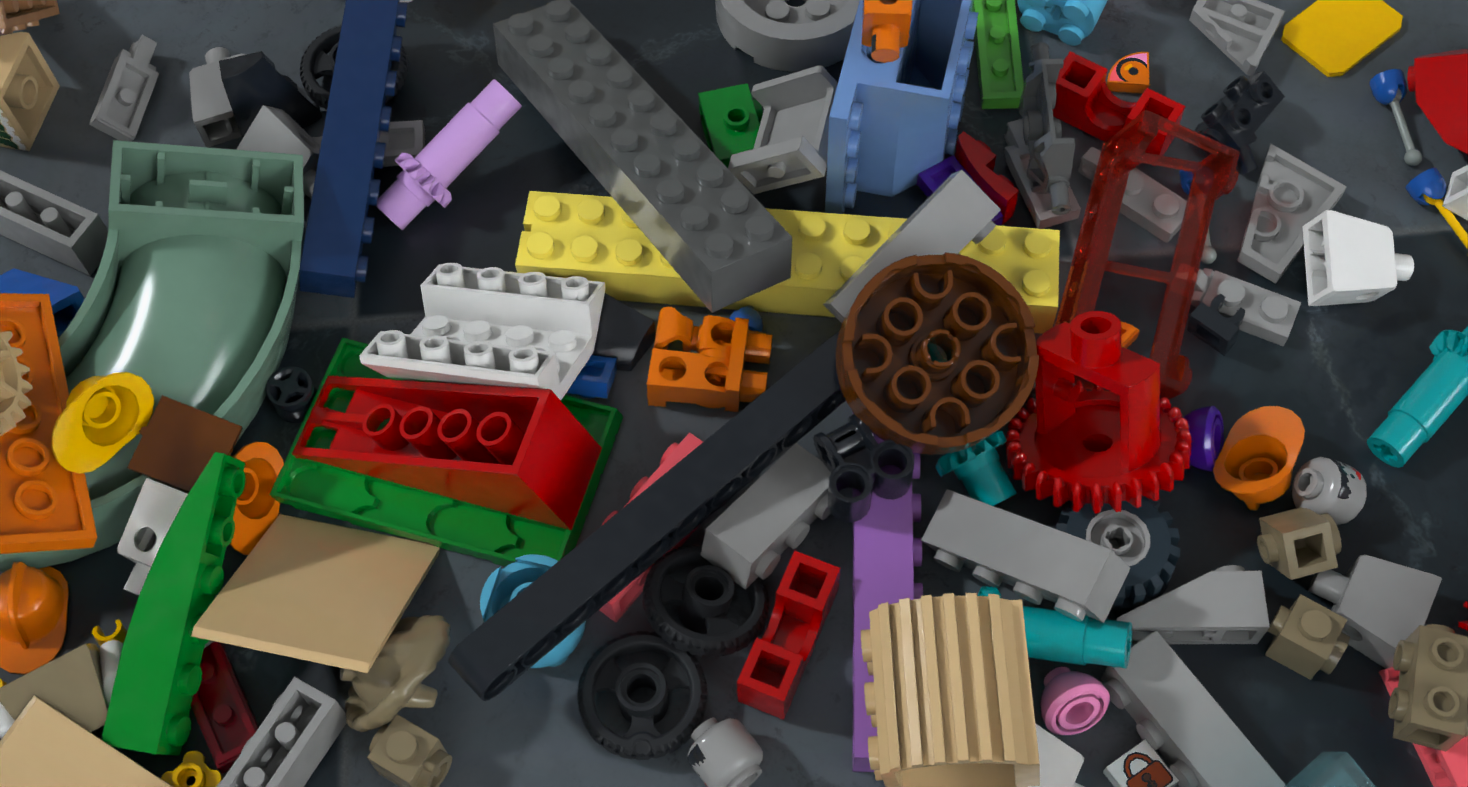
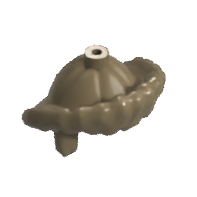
(397, 673)

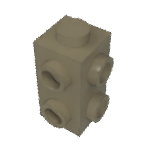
(1432, 688)

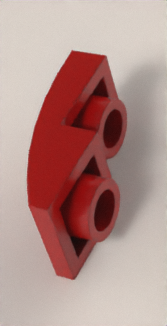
(980, 163)

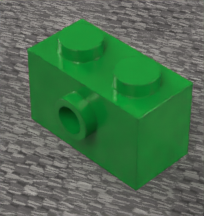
(729, 120)

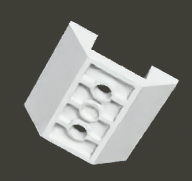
(495, 330)

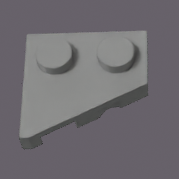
(1238, 28)

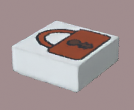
(1140, 768)

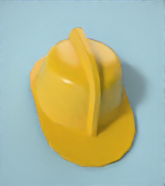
(100, 420)

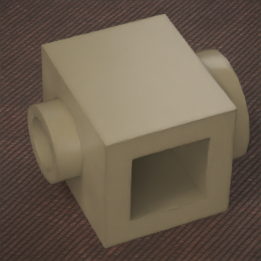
(1299, 542)
(1307, 637)
(409, 755)

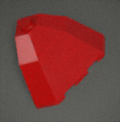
(1442, 93)

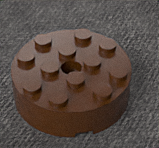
(966, 313)

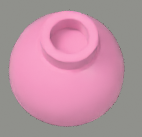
(1072, 701)

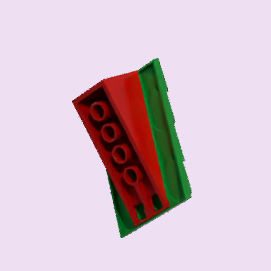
(449, 461)

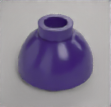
(1207, 436)

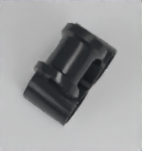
(856, 462)

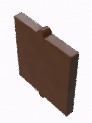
(181, 443)

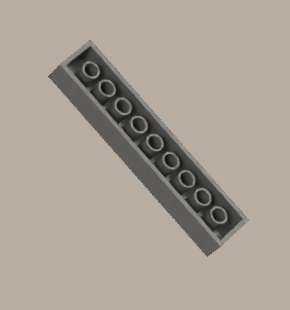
(644, 155)

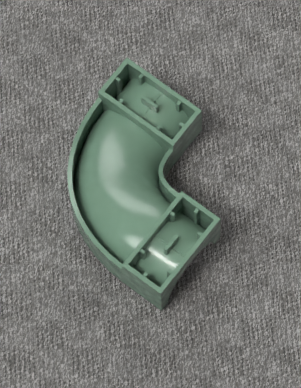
(185, 297)

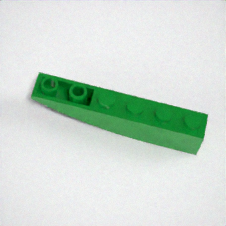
(159, 657)

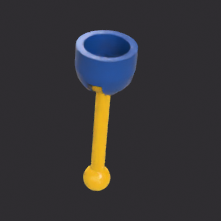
(1429, 190)

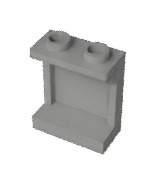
(792, 131)

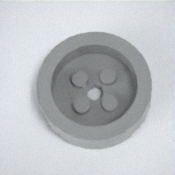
(788, 35)

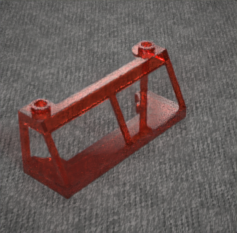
(1211, 180)

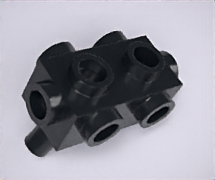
(1240, 115)

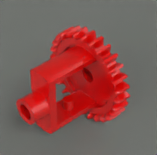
(1096, 441)

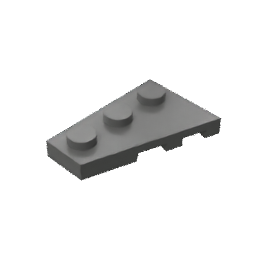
(1284, 201)

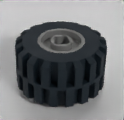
(1139, 538)

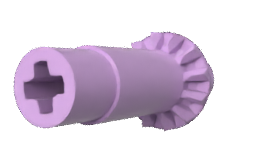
(447, 155)

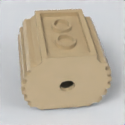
(950, 693)

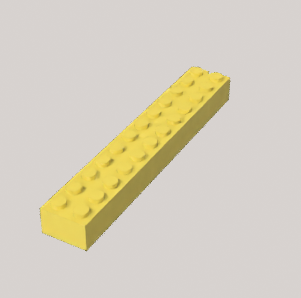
(600, 242)

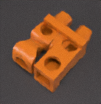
(713, 374)

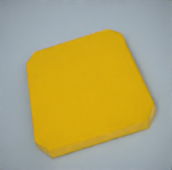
(1340, 32)

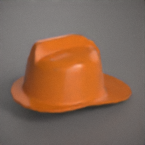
(1260, 455)
(255, 507)
(31, 617)

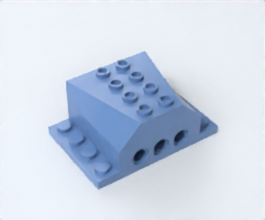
(900, 113)

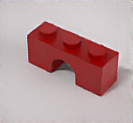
(1091, 107)
(782, 654)

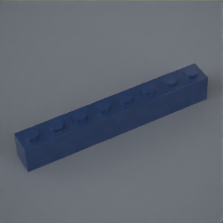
(352, 148)

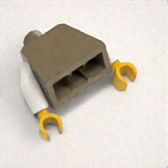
(73, 684)

